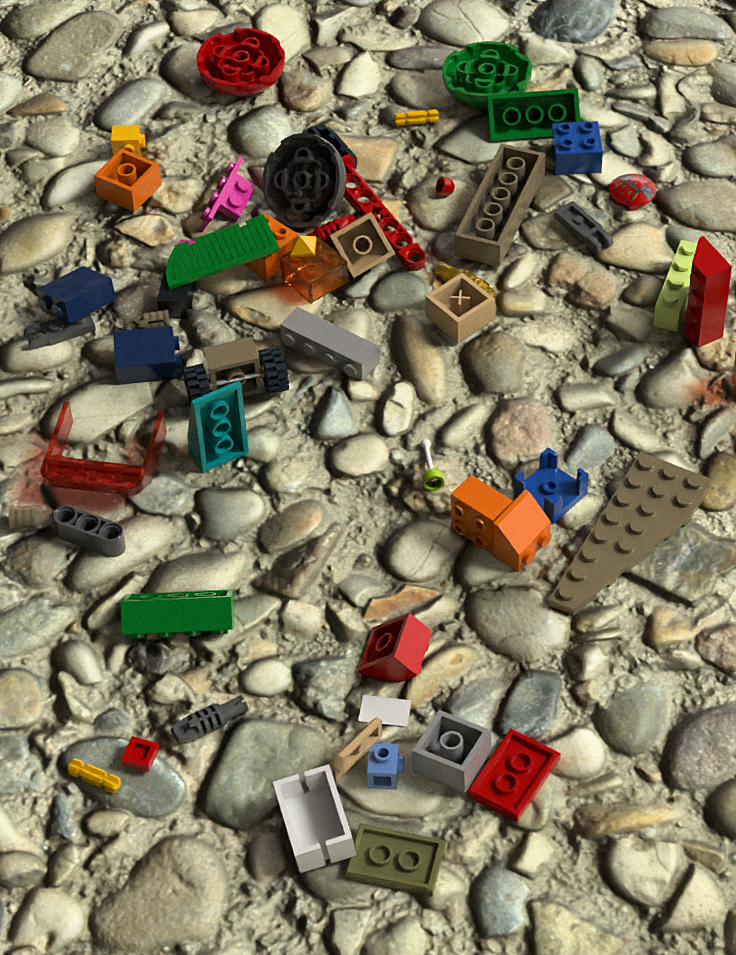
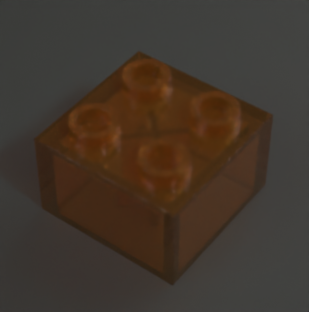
(316, 274)

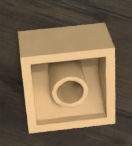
(362, 244)

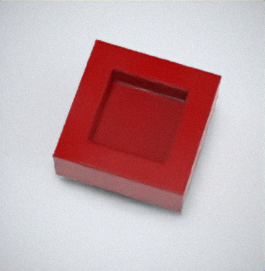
(140, 754)

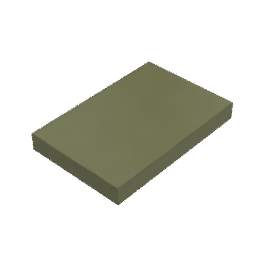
(396, 859)

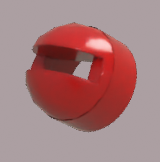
(444, 186)

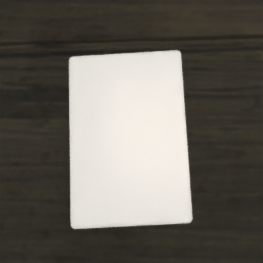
(389, 710)

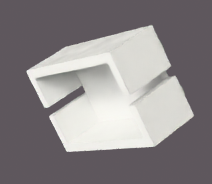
(315, 819)

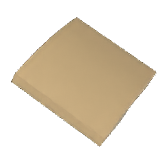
(356, 749)

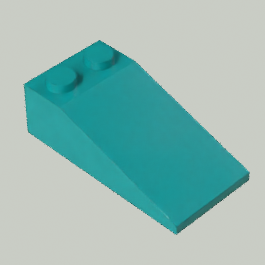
(218, 427)

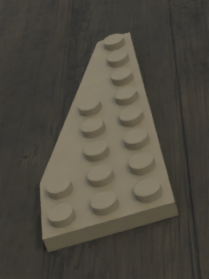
(640, 515)

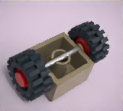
(234, 363)

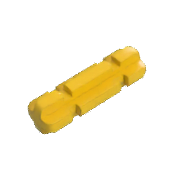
(416, 117)
(94, 775)

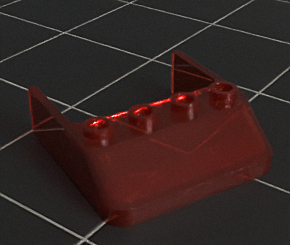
(99, 475)

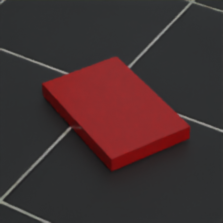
(513, 775)

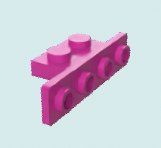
(231, 197)

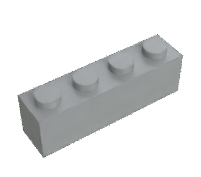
(329, 343)

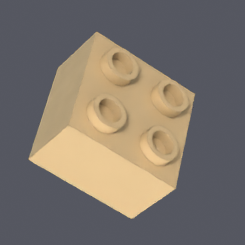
(460, 307)

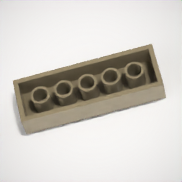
(499, 205)

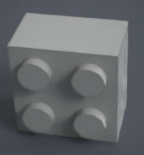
(451, 751)

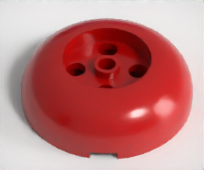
(241, 62)

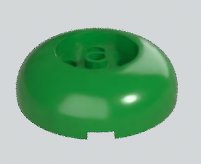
(486, 70)

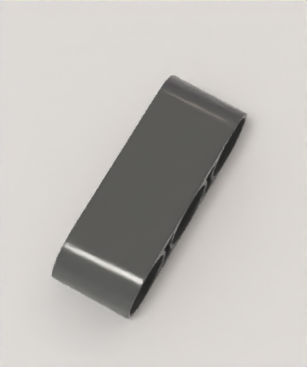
(89, 531)

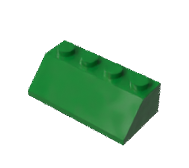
(531, 113)
(177, 612)

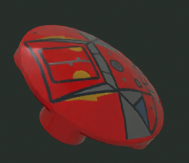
(632, 190)

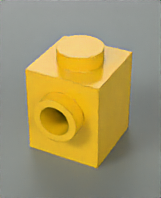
(127, 138)

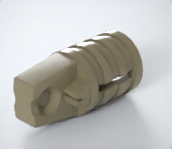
(143, 321)
(29, 517)

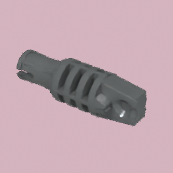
(208, 719)

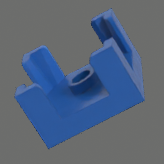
(552, 487)

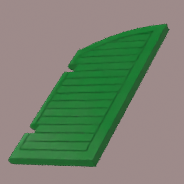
(220, 251)

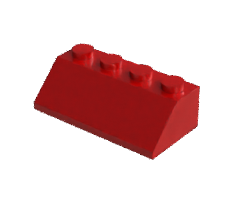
(707, 295)

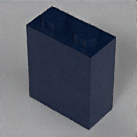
(76, 294)
(146, 355)

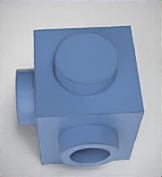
(384, 766)

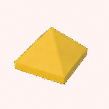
(303, 246)

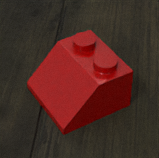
(396, 649)

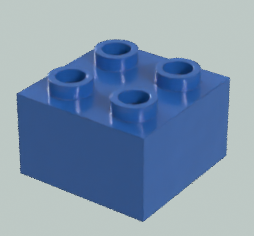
(576, 148)

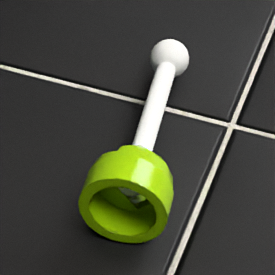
(432, 473)

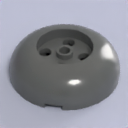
(284, 177)

